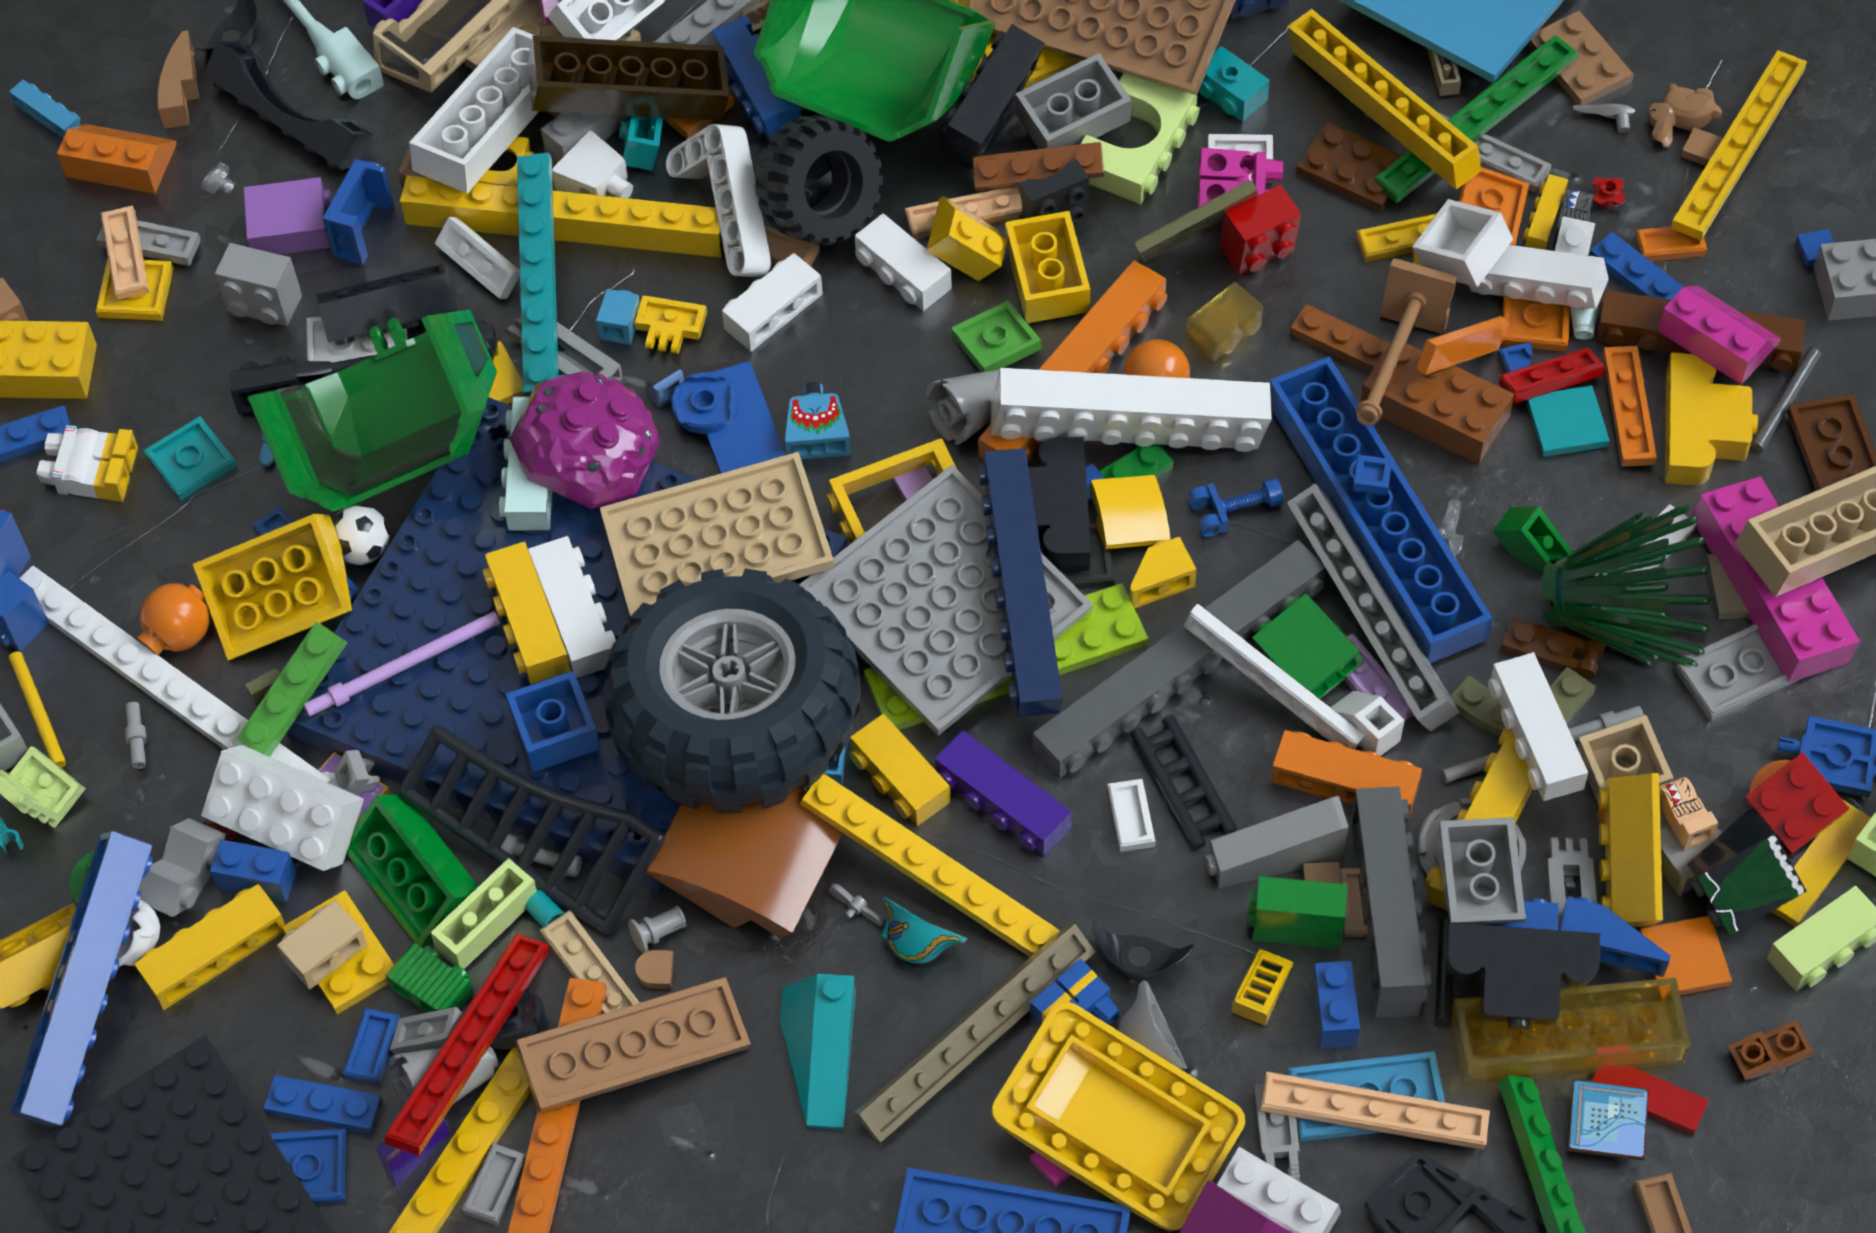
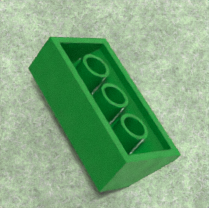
(408, 866)

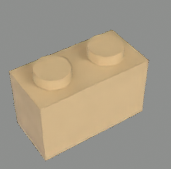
(321, 944)

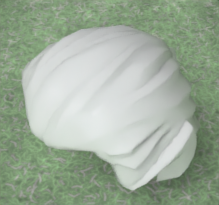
(142, 936)

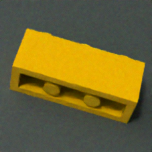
(899, 770)

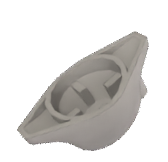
(1148, 1027)

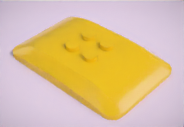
(1117, 1116)

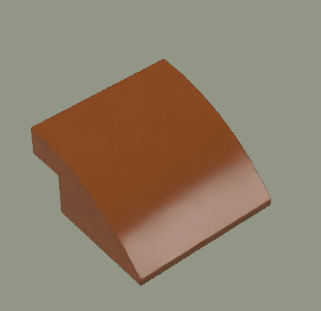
(747, 862)

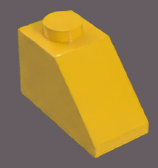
(1163, 572)

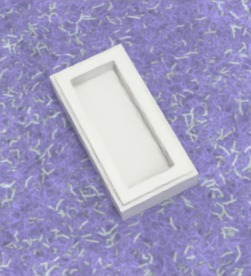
(1131, 815)

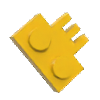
(669, 322)

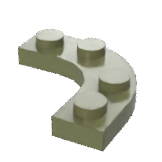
(1479, 707)

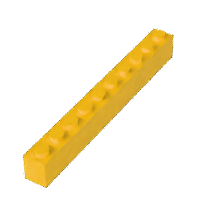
(576, 217)

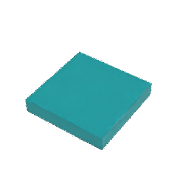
(1567, 421)
(190, 458)

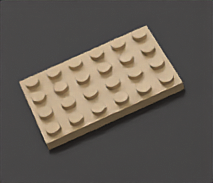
(729, 522)

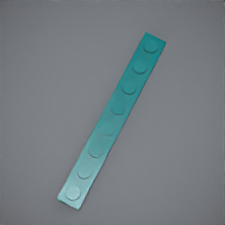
(537, 270)

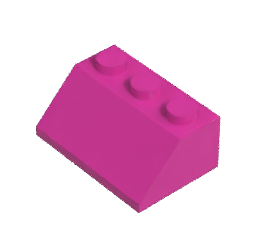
(1716, 333)

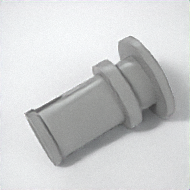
(652, 929)

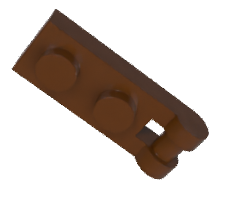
(1552, 647)

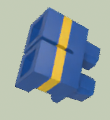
(1079, 987)

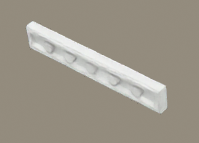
(1271, 678)

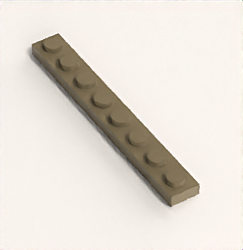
(971, 1034)

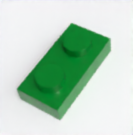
(1140, 462)

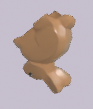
(1682, 109)

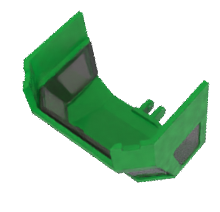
(382, 416)

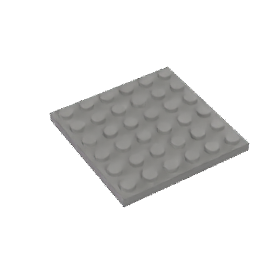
(924, 600)

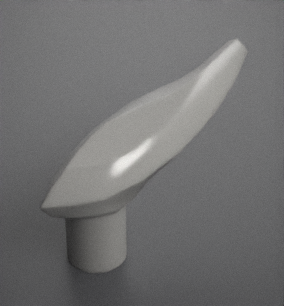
(1614, 111)

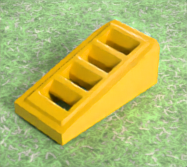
(1253, 1010)

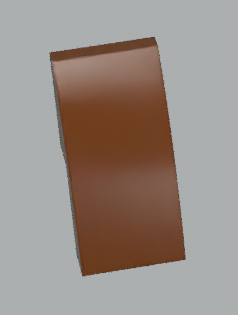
(1771, 1051)

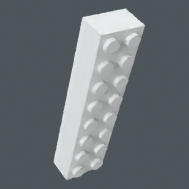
(1130, 409)

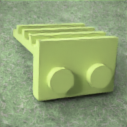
(40, 787)

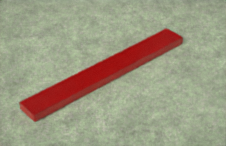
(466, 1045)

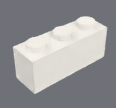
(902, 262)
(772, 302)

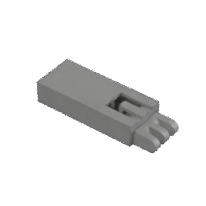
(577, 354)
(1564, 866)

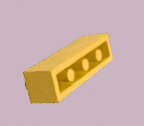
(1546, 212)

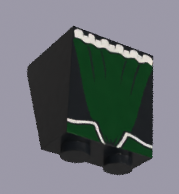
(1744, 874)

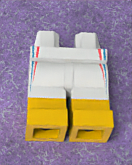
(89, 462)

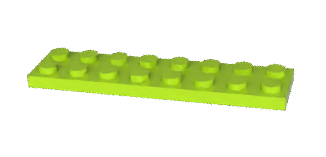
(1100, 635)

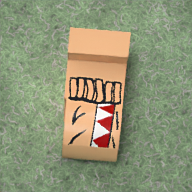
(1686, 813)

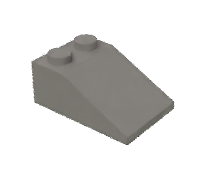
(1480, 871)

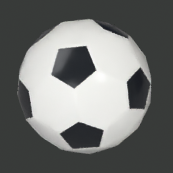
(361, 534)

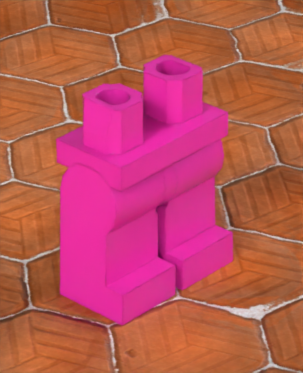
(1226, 169)

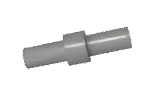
(135, 735)

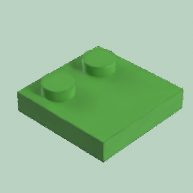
(996, 338)

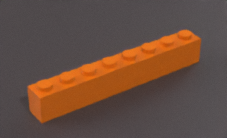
(1098, 337)

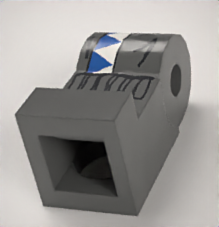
(1575, 206)

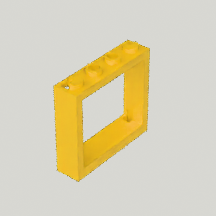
(841, 486)

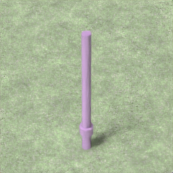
(339, 694)

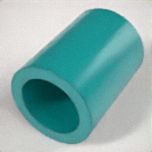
(542, 908)

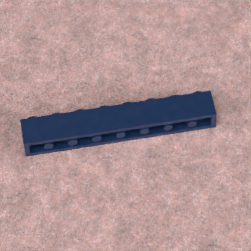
(1021, 583)

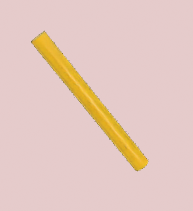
(37, 709)

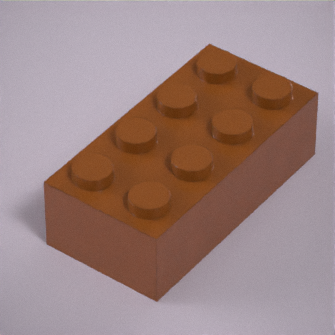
(1443, 406)

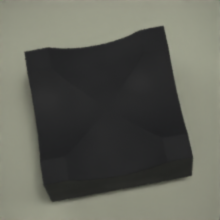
(1057, 193)

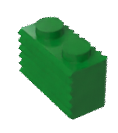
(428, 981)

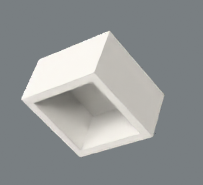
(1463, 241)

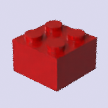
(1260, 230)
(1796, 803)

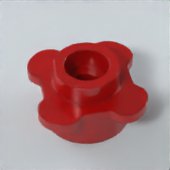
(1609, 198)

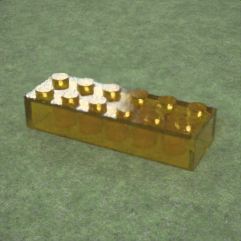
(1596, 1030)

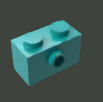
(1234, 85)
(640, 140)

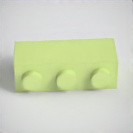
(484, 914)
(1825, 939)

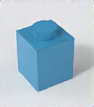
(618, 316)

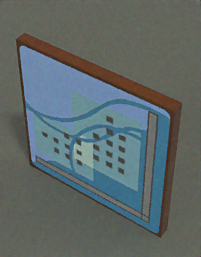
(1608, 1120)

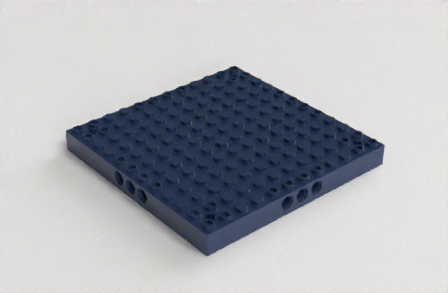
(435, 584)

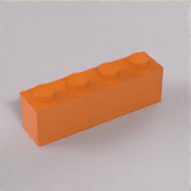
(1335, 770)

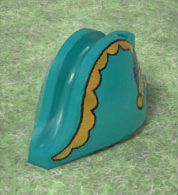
(913, 937)

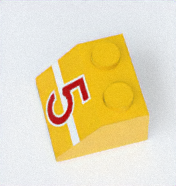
(965, 240)

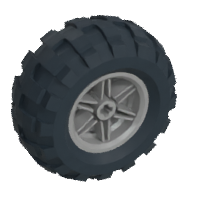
(731, 690)

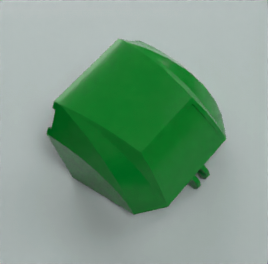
(872, 60)

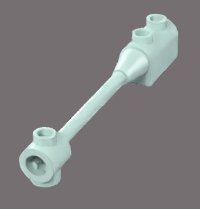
(341, 55)

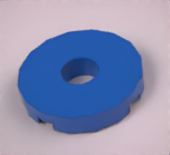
(704, 419)

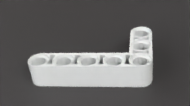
(727, 158)

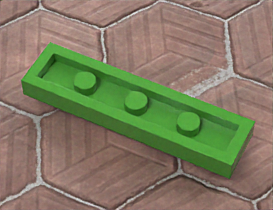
(292, 690)

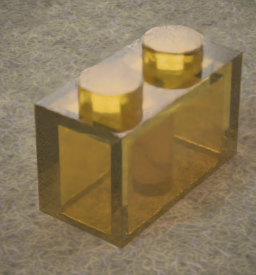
(1225, 321)

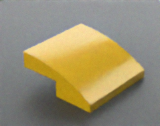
(1129, 511)

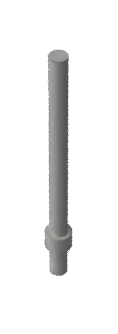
(1603, 721)

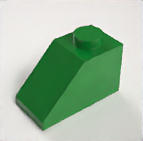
(1531, 536)

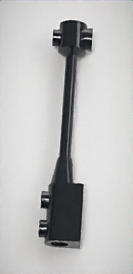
(286, 372)

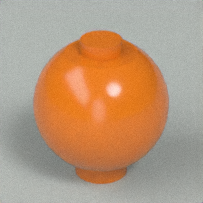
(1157, 359)
(173, 618)

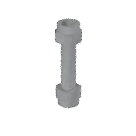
(514, 847)

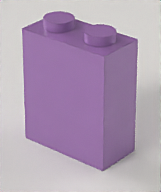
(287, 216)

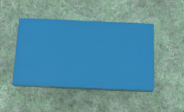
(1404, 1075)

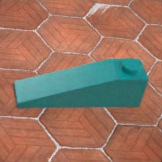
(818, 1039)

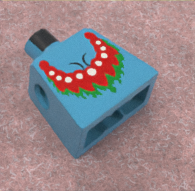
(816, 424)

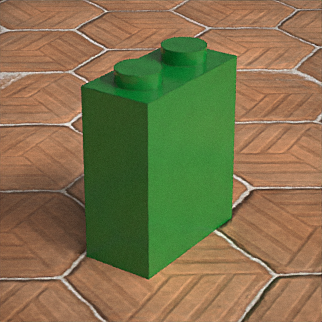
(1308, 646)
(1297, 912)

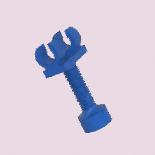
(1218, 522)

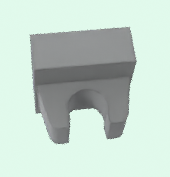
(353, 773)

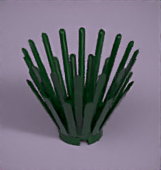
(1602, 601)

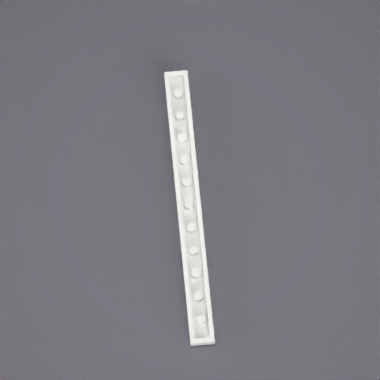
(146, 668)

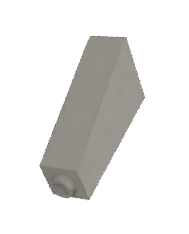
(1280, 844)

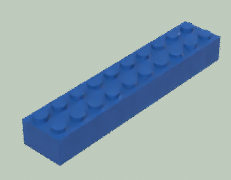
(1390, 528)

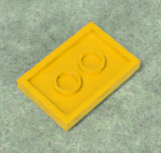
(361, 973)

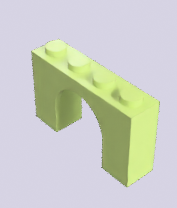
(1135, 171)

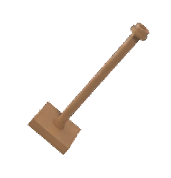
(1414, 298)

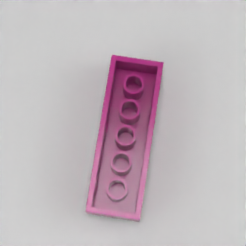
(1800, 627)

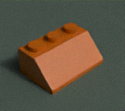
(115, 157)

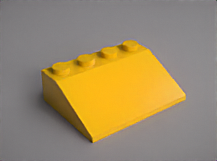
(275, 585)

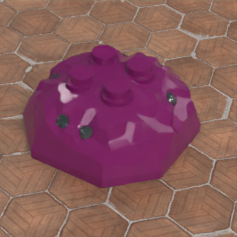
(585, 438)

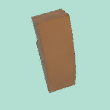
(178, 83)

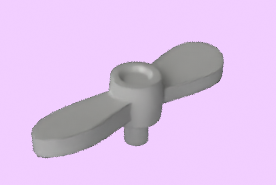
(855, 904)

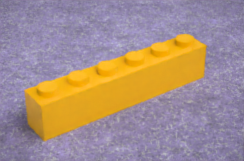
(1498, 796)

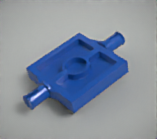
(1839, 752)

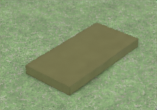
(1193, 222)

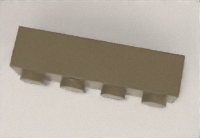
(1445, 74)

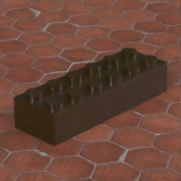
(627, 78)

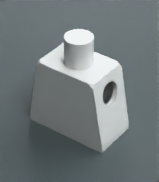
(592, 169)

